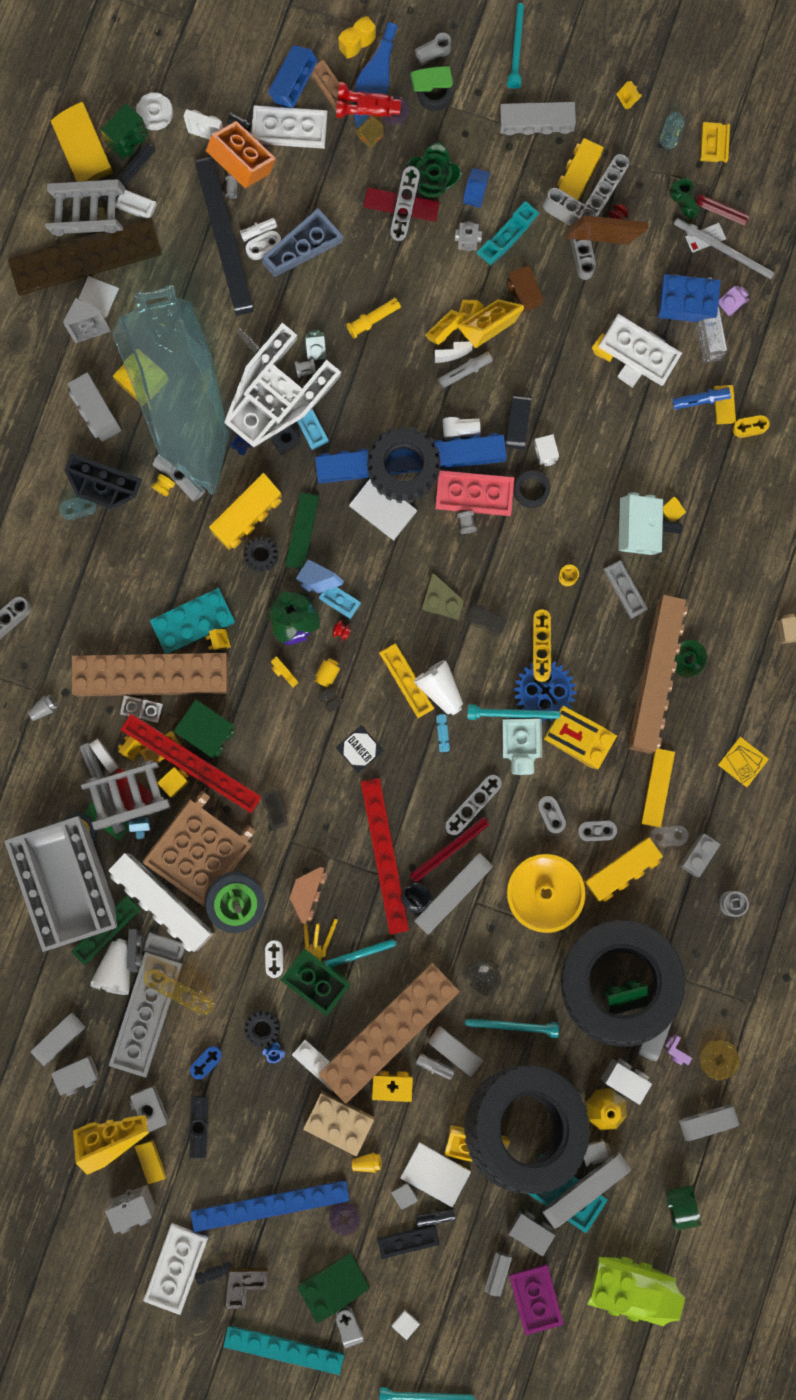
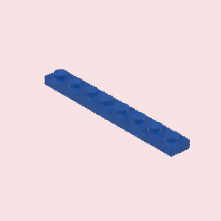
(269, 1205)

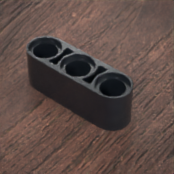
(518, 422)

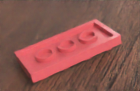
(474, 493)

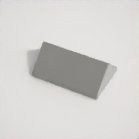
(85, 321)

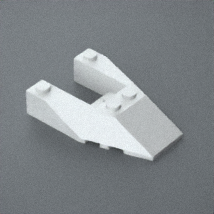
(270, 399)

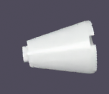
(441, 687)
(113, 970)

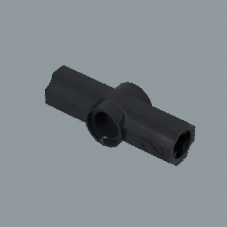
(198, 1139)

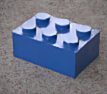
(688, 298)

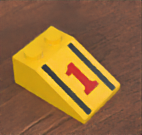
(580, 738)

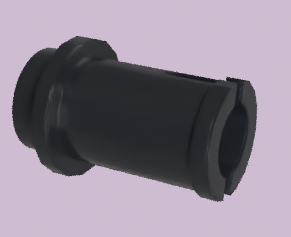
(244, 123)

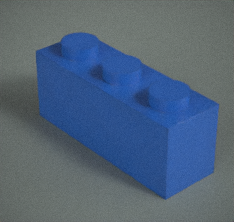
(293, 76)

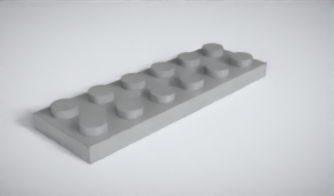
(144, 1017)

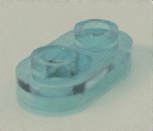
(672, 130)
(78, 507)

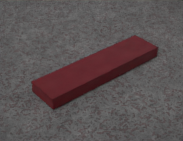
(386, 202)

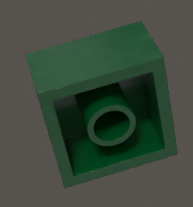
(124, 131)

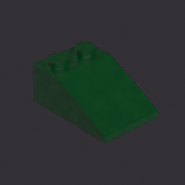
(315, 981)
(333, 1287)

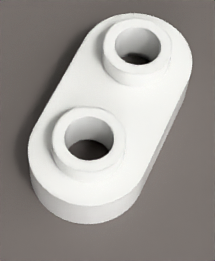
(262, 244)

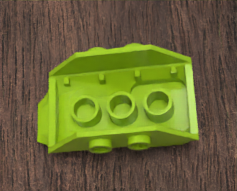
(635, 1291)

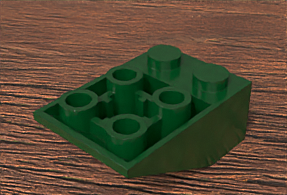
(626, 997)

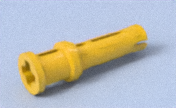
(366, 321)

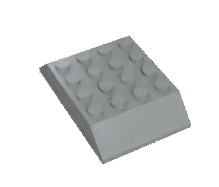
(62, 883)

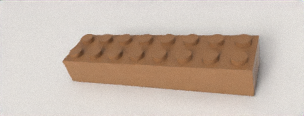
(150, 674)
(657, 674)
(388, 1033)

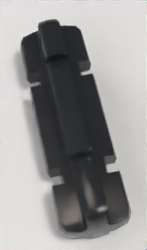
(212, 1273)

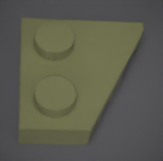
(442, 599)

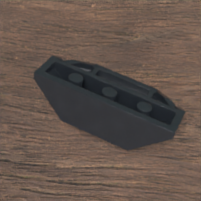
(101, 483)

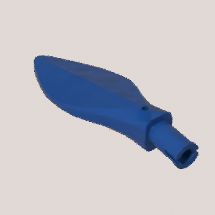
(375, 75)

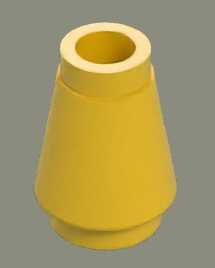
(367, 1163)

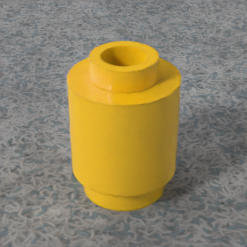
(327, 672)

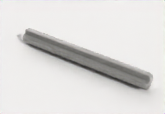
(105, 795)

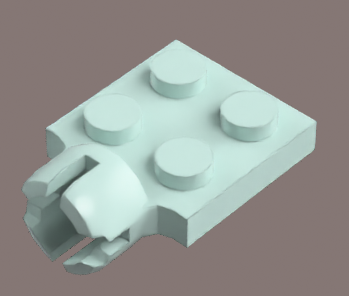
(522, 744)

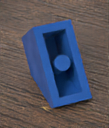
(476, 187)

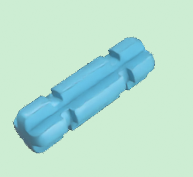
(442, 730)

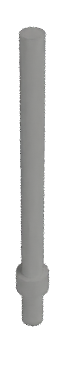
(692, 231)

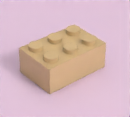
(339, 1123)

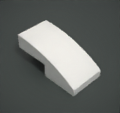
(459, 350)

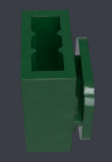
(205, 729)

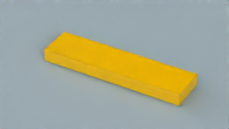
(405, 679)
(658, 788)

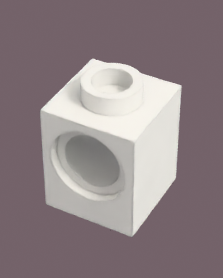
(546, 450)

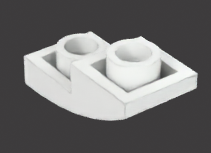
(141, 708)

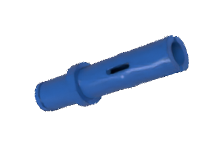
(702, 398)

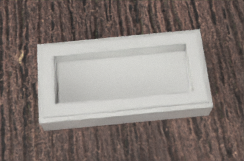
(136, 205)

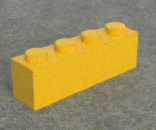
(580, 168)
(623, 869)

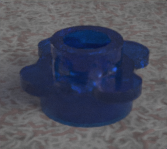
(236, 445)

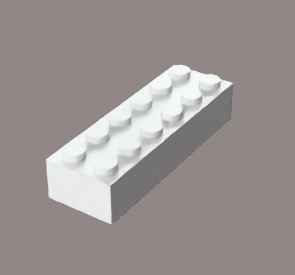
(161, 902)

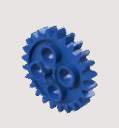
(558, 679)

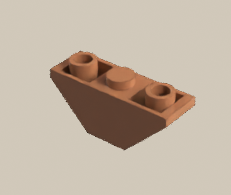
(306, 893)

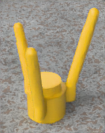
(314, 948)

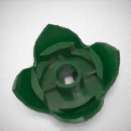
(435, 159)
(287, 625)

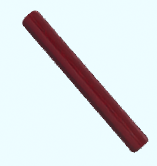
(448, 850)

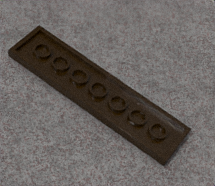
(84, 257)

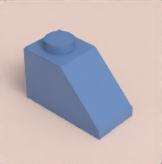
(317, 578)

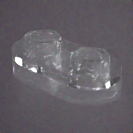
(668, 837)

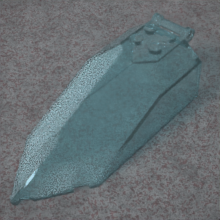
(175, 384)

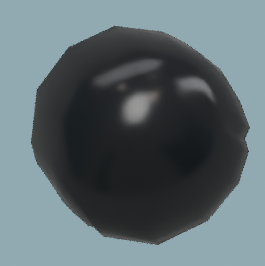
(415, 898)

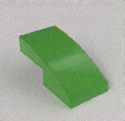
(431, 78)

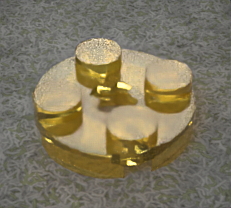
(723, 1070)

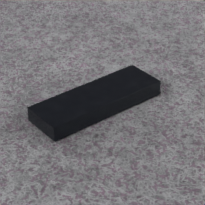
(408, 1241)

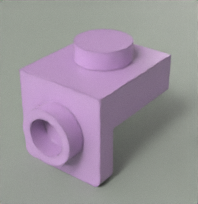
(733, 299)
(678, 1056)

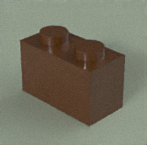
(524, 288)

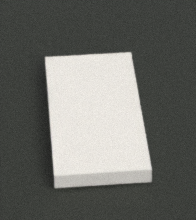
(289, 126)
(640, 350)
(175, 1269)

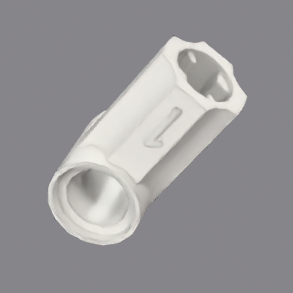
(460, 428)

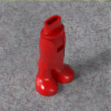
(367, 103)

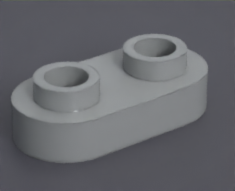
(553, 813)
(597, 831)

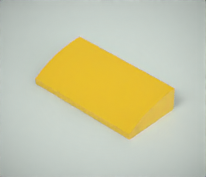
(81, 144)

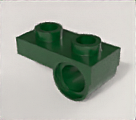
(688, 205)

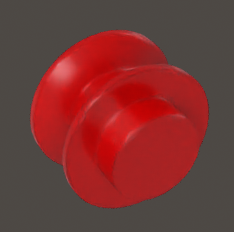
(619, 212)
(341, 630)

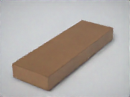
(327, 82)

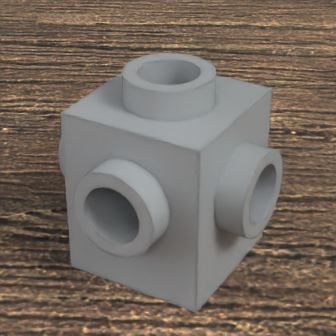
(468, 236)

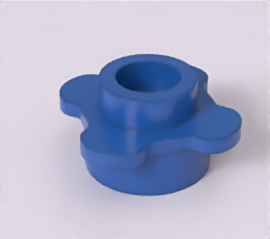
(273, 1057)

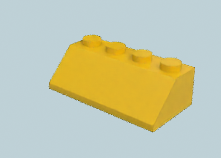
(246, 512)

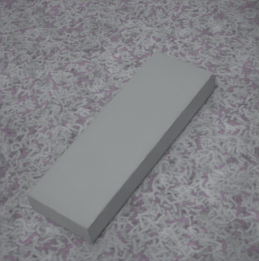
(625, 589)

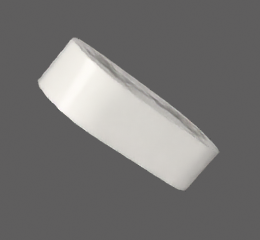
(103, 755)
(269, 959)

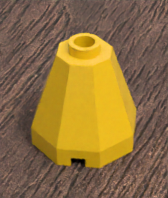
(601, 1103)

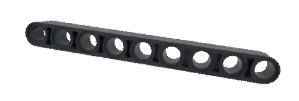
(224, 236)

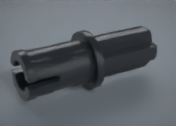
(435, 1217)

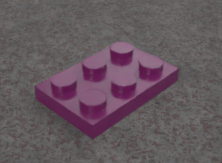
(536, 1299)

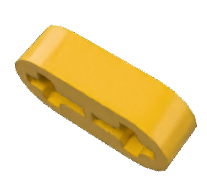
(750, 421)

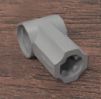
(432, 49)

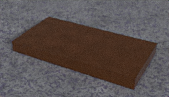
(606, 230)

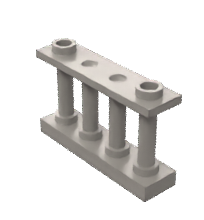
(77, 191)
(121, 814)

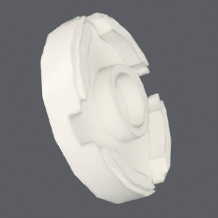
(155, 110)

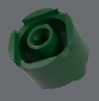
(685, 1208)

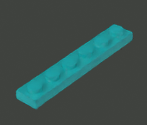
(284, 1350)

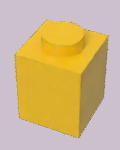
(174, 781)

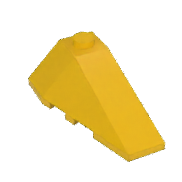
(102, 1143)

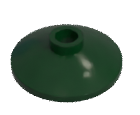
(687, 650)

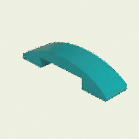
(508, 234)

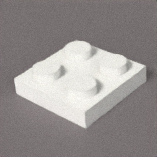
(201, 124)

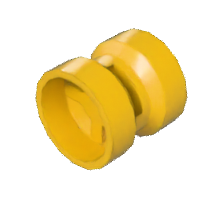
(568, 575)

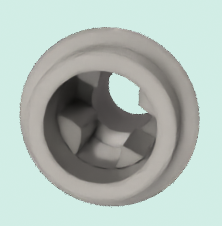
(43, 707)

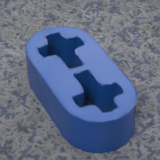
(203, 1059)

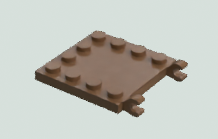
(197, 849)

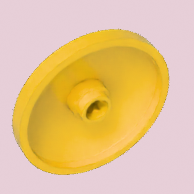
(546, 893)

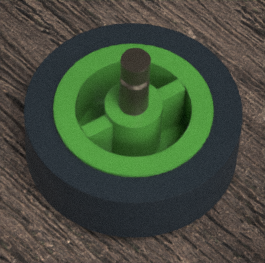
(234, 902)

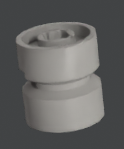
(733, 903)

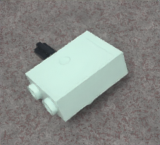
(643, 524)

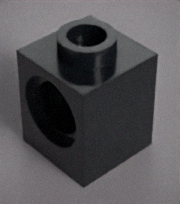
(284, 447)

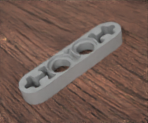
(402, 203)
(470, 802)

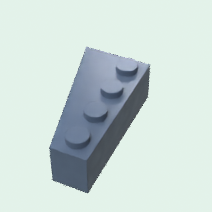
(306, 241)

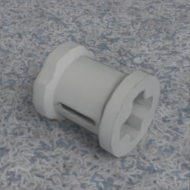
(305, 368)
(467, 522)

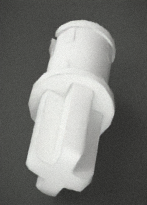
(258, 229)

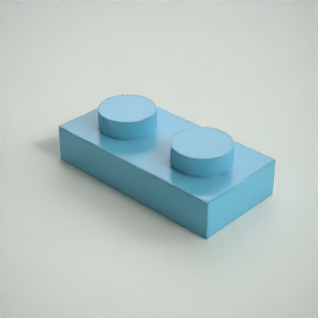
(312, 430)
(340, 601)

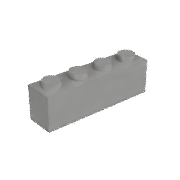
(537, 118)

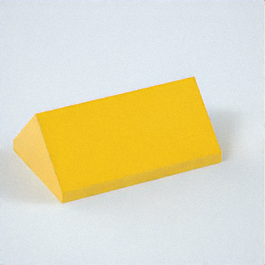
(490, 321)
(457, 1147)

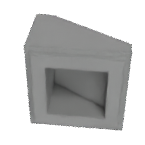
(404, 1195)

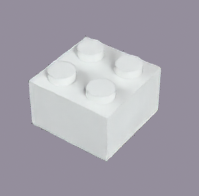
(624, 1080)

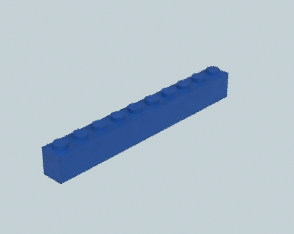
(451, 453)

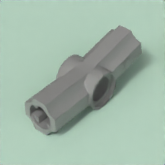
(190, 488)

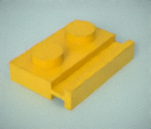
(714, 142)

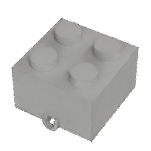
(130, 1209)

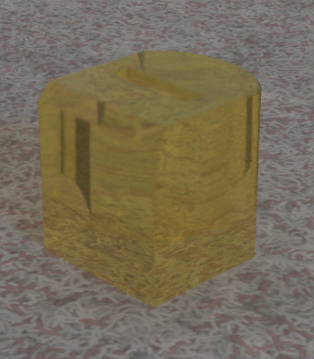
(370, 132)

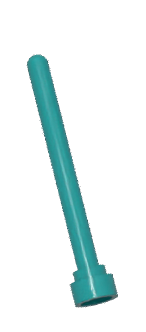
(514, 78)
(476, 712)
(361, 953)
(550, 1029)
(386, 1394)

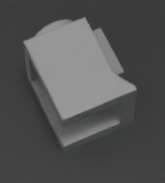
(596, 1152)

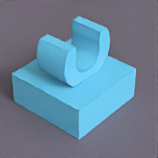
(139, 825)

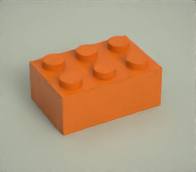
(240, 154)

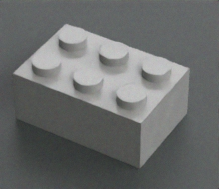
(93, 407)

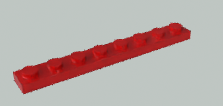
(191, 763)
(384, 856)

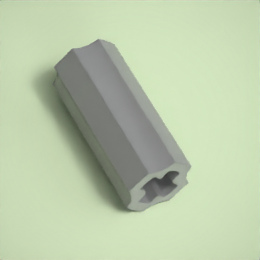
(497, 1273)

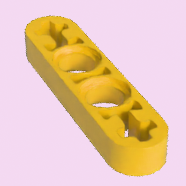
(542, 645)

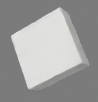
(405, 1324)

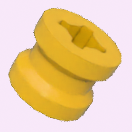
(163, 485)

